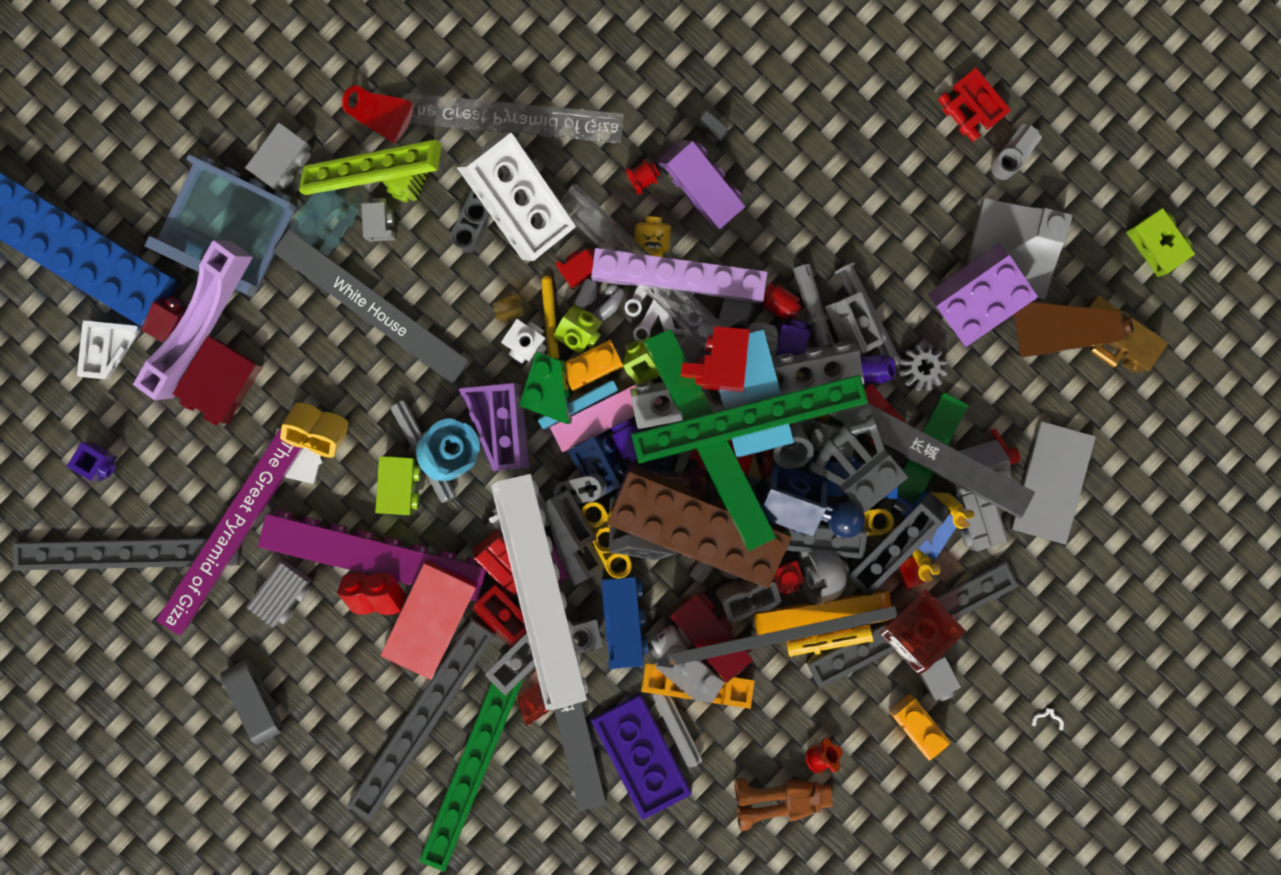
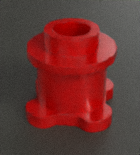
(642, 175)
(824, 756)

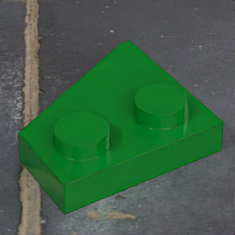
(547, 388)

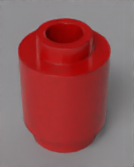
(781, 302)

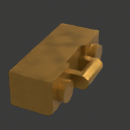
(1138, 353)

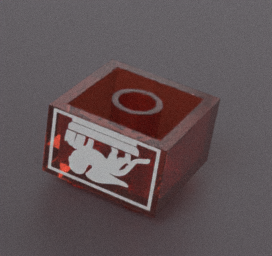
(922, 632)

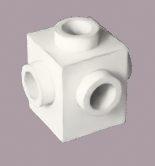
(516, 336)

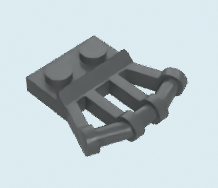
(872, 480)

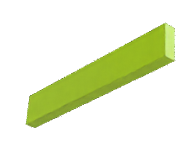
(371, 167)

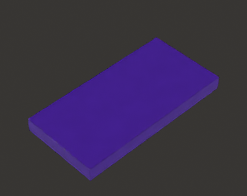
(641, 756)

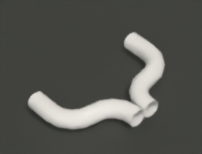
(1052, 715)

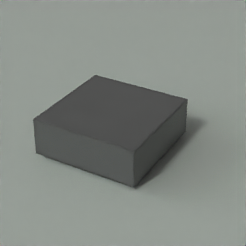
(713, 126)

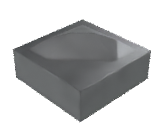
(587, 294)

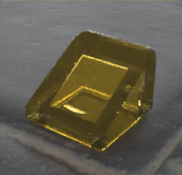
(508, 308)

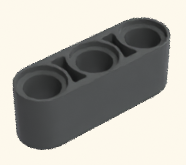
(467, 224)
(252, 701)

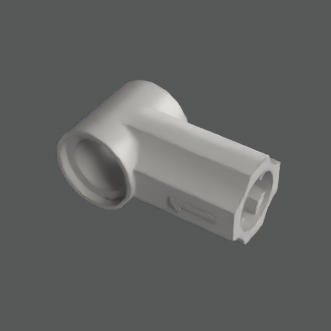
(1016, 151)

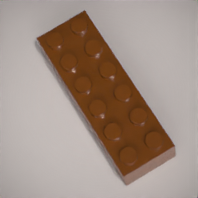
(692, 526)

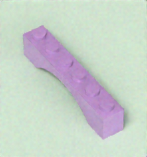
(677, 274)
(217, 280)

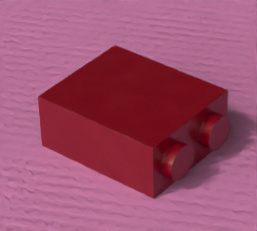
(216, 381)

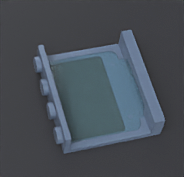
(224, 208)

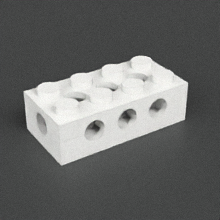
(534, 196)

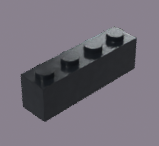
(899, 544)

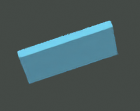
(758, 385)

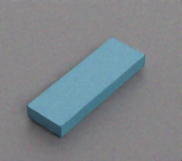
(583, 402)

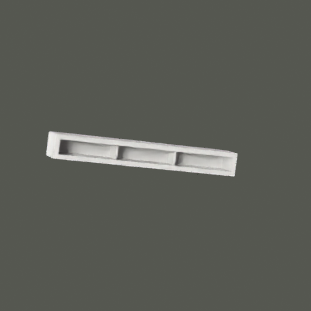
(539, 592)

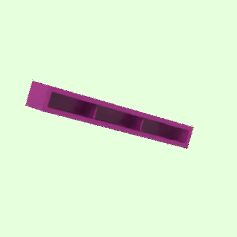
(360, 551)

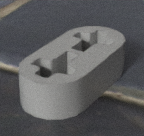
(578, 483)

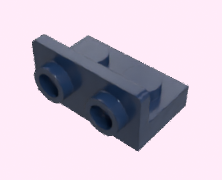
(599, 457)

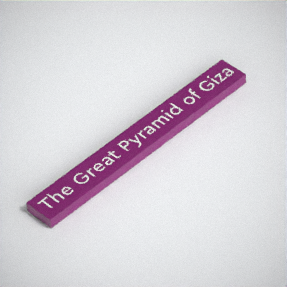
(228, 535)

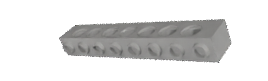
(845, 354)

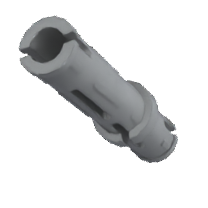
(816, 316)

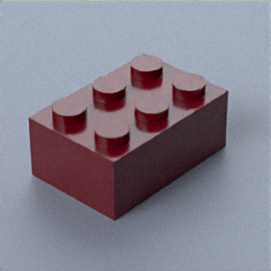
(705, 628)

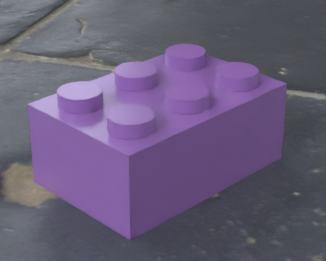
(982, 294)

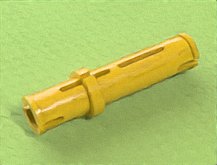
(860, 635)

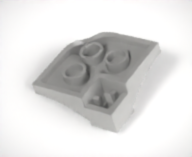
(1027, 234)

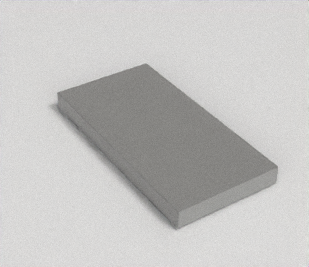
(1056, 476)

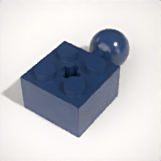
(800, 503)

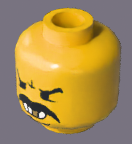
(653, 235)

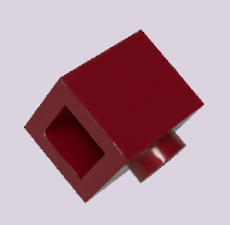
(163, 317)

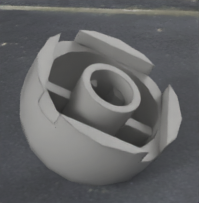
(823, 575)

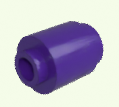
(877, 368)
(623, 439)

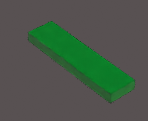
(941, 427)

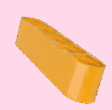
(809, 613)

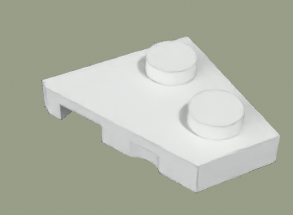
(103, 348)

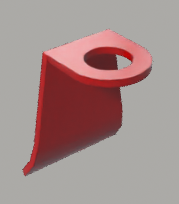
(379, 112)

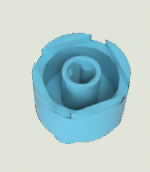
(442, 464)

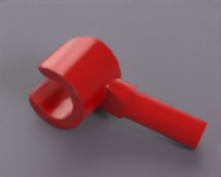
(1012, 453)

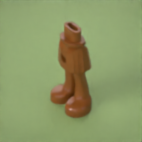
(798, 798)

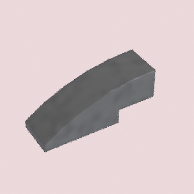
(573, 538)

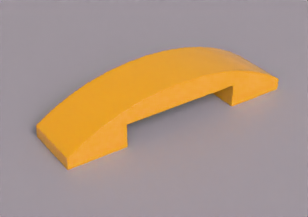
(735, 693)

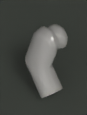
(612, 304)

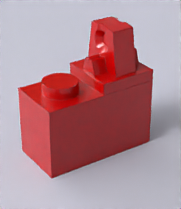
(725, 365)

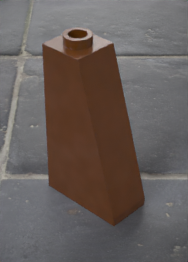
(1060, 328)

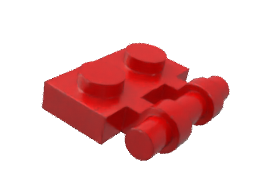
(980, 99)

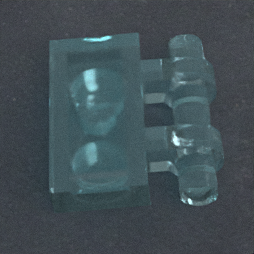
(316, 217)

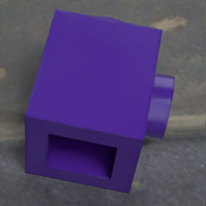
(793, 338)
(92, 462)

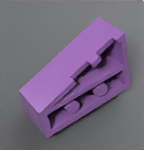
(701, 182)
(499, 424)

